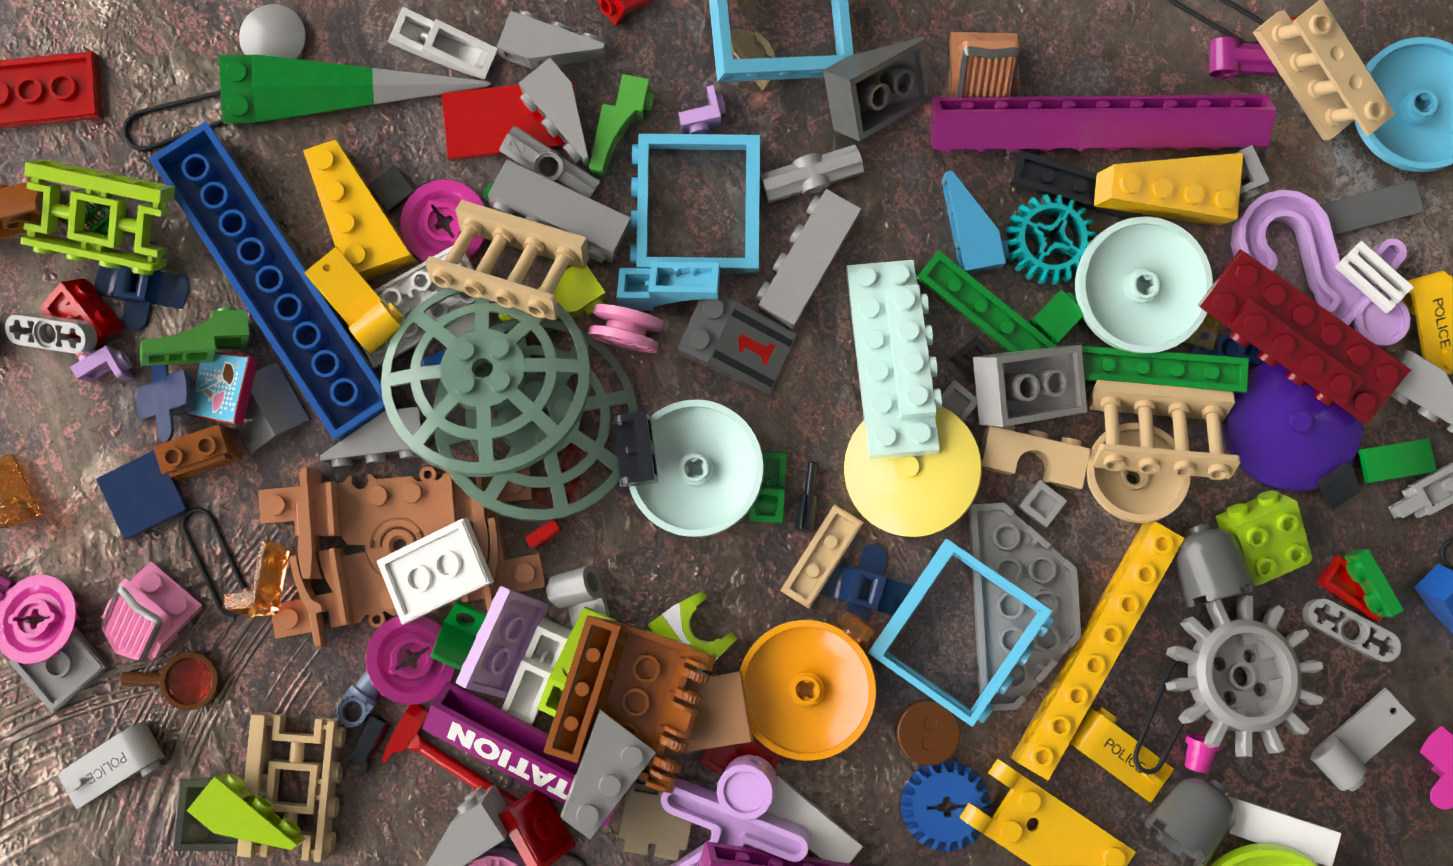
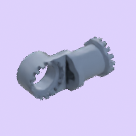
(362, 693)

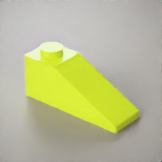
(575, 292)

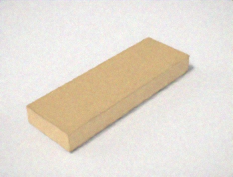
(821, 556)

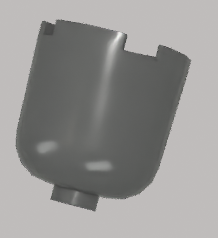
(1211, 566)
(1194, 819)

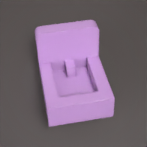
(701, 119)
(99, 362)

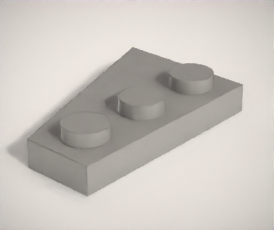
(606, 772)

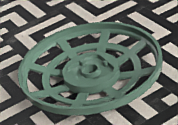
(484, 393)
(532, 434)

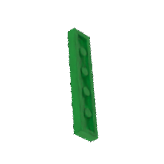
(980, 306)
(1166, 369)

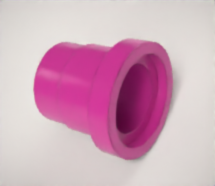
(1199, 756)

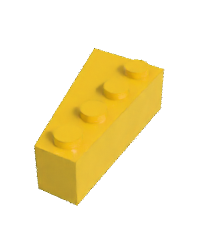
(1180, 189)
(354, 214)

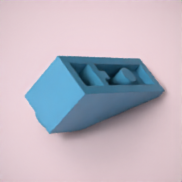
(973, 232)

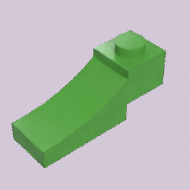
(614, 121)
(224, 330)

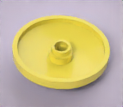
(916, 492)

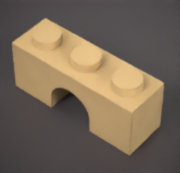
(1063, 461)

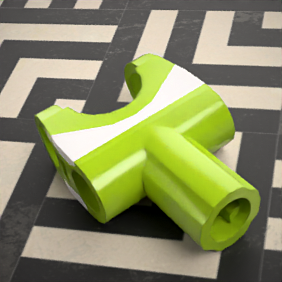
(676, 625)

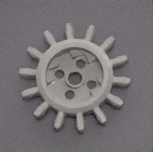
(1271, 667)

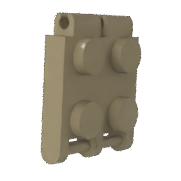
(648, 823)

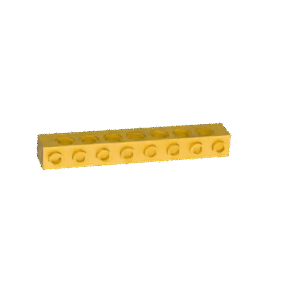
(1097, 649)

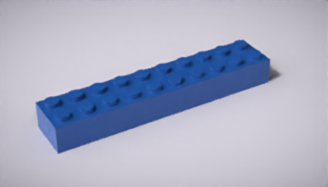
(272, 280)

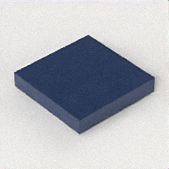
(141, 496)

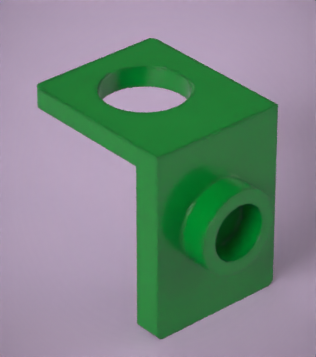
(457, 636)

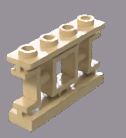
(264, 778)

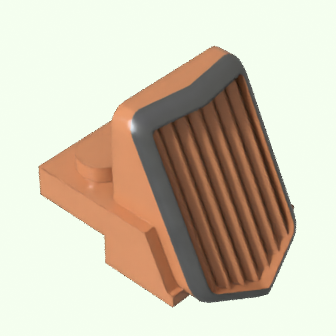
(984, 64)

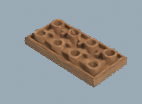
(721, 716)

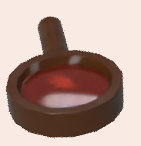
(186, 680)

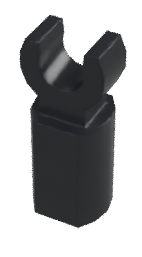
(367, 743)

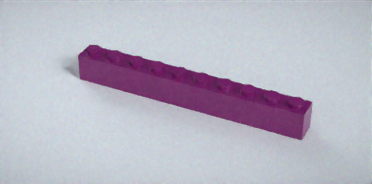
(1101, 122)

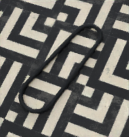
(160, 107)
(1148, 721)

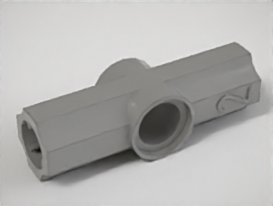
(531, 152)
(811, 173)

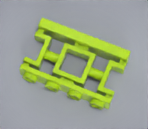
(100, 190)

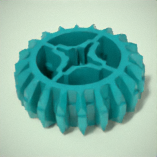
(1037, 232)

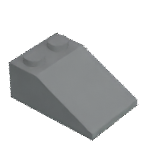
(1029, 385)
(473, 829)

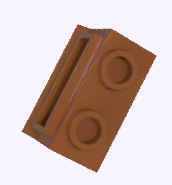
(197, 452)

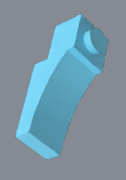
(667, 283)

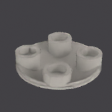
(273, 32)

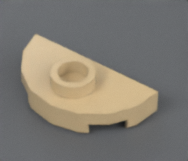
(751, 46)

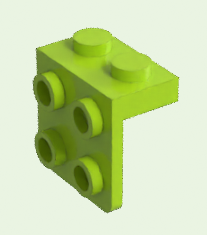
(1268, 534)

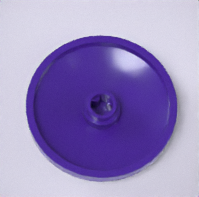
(1287, 433)

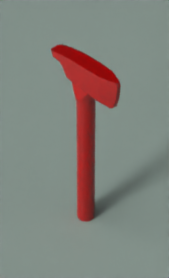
(408, 737)

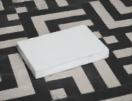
(435, 571)

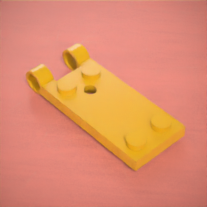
(1061, 833)

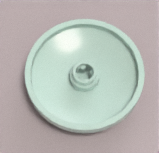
(1143, 285)
(705, 469)

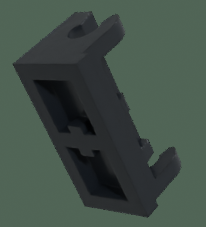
(635, 449)

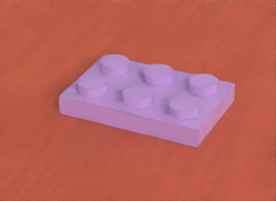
(502, 642)

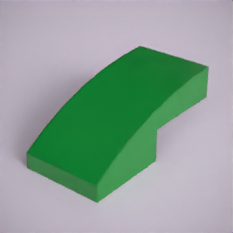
(1397, 460)
(770, 500)

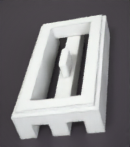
(1401, 285)

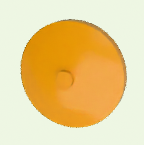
(808, 690)

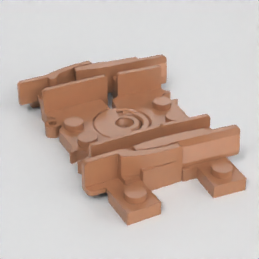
(378, 518)

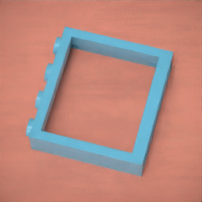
(775, 68)
(640, 189)
(1002, 678)

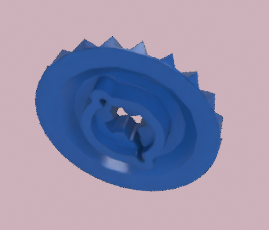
(927, 788)

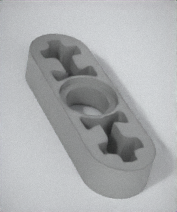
(62, 326)
(1368, 649)

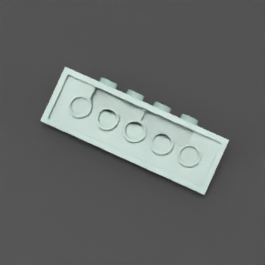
(894, 359)

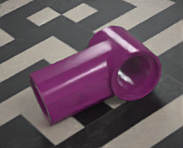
(1231, 57)

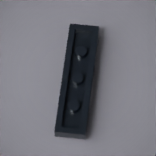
(1057, 178)

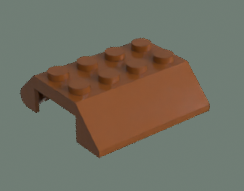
(637, 683)

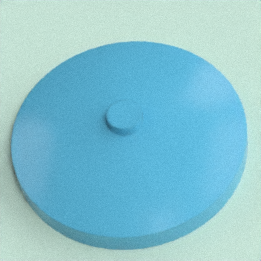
(1419, 88)

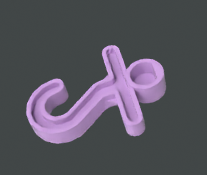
(1319, 260)
(738, 812)

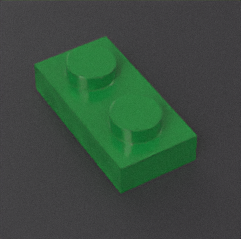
(1378, 593)

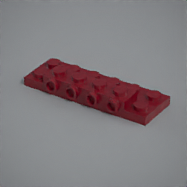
(1302, 338)

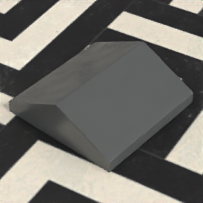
(271, 409)
(188, 831)

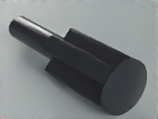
(808, 501)

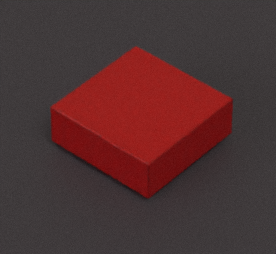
(544, 534)

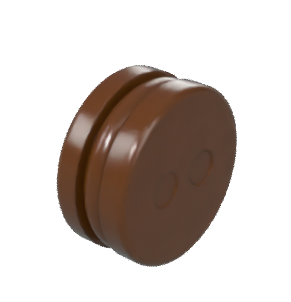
(927, 732)

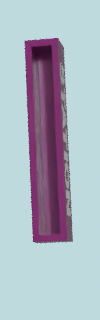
(500, 741)

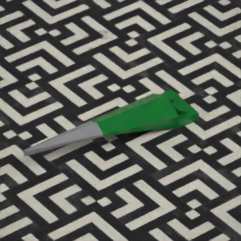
(279, 88)

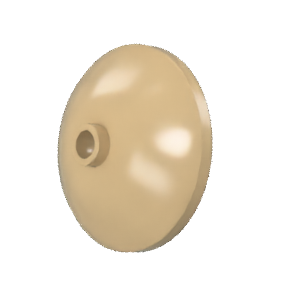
(1153, 494)

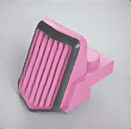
(147, 614)

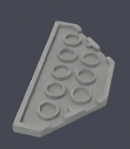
(1000, 619)

